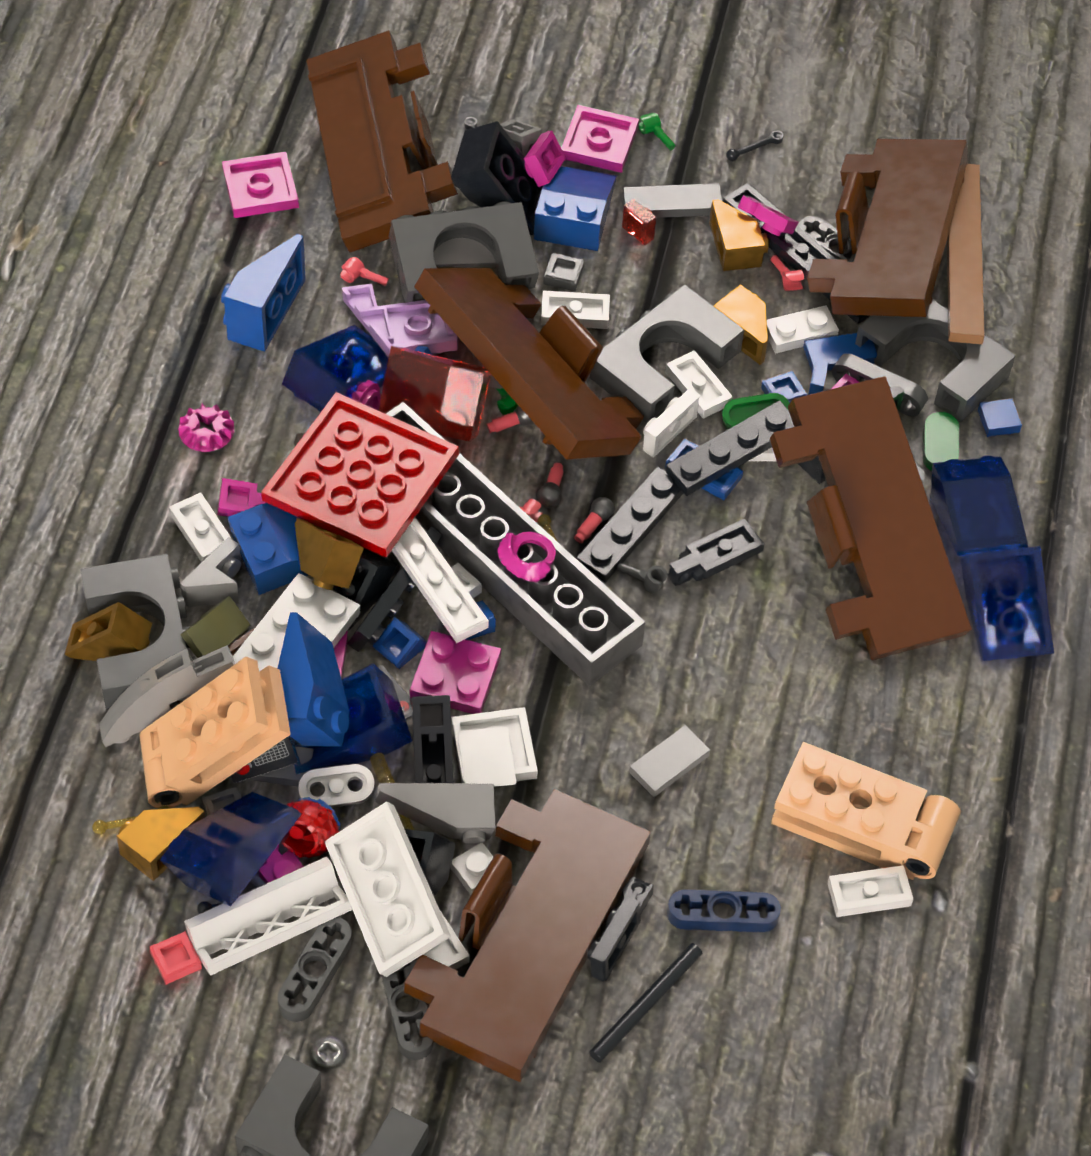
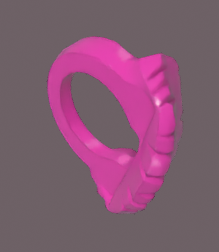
(528, 571)

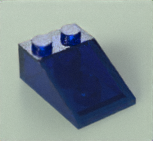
(335, 365)
(977, 505)
(1008, 603)
(374, 723)
(229, 846)

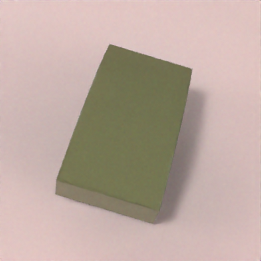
(216, 628)

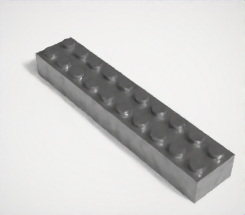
(565, 609)

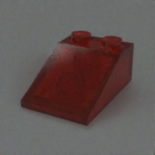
(438, 389)

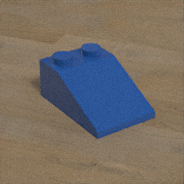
(574, 208)
(264, 294)
(267, 545)
(312, 686)

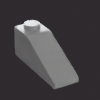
(449, 808)

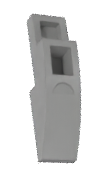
(156, 691)

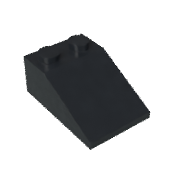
(494, 171)

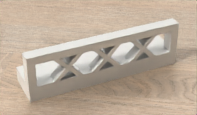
(264, 912)

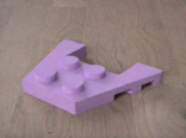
(400, 324)

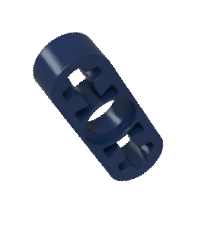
(735, 899)

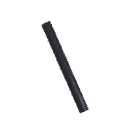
(645, 1002)

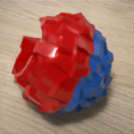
(312, 828)

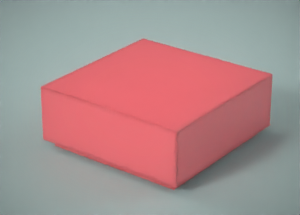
(175, 957)

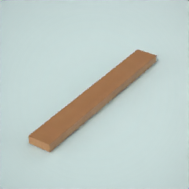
(965, 264)

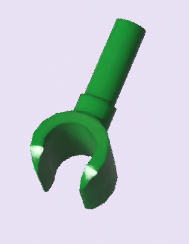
(652, 123)
(506, 403)

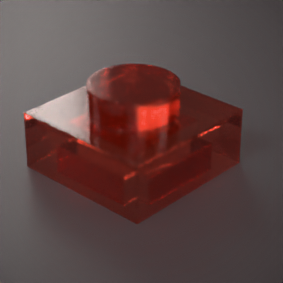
(639, 221)

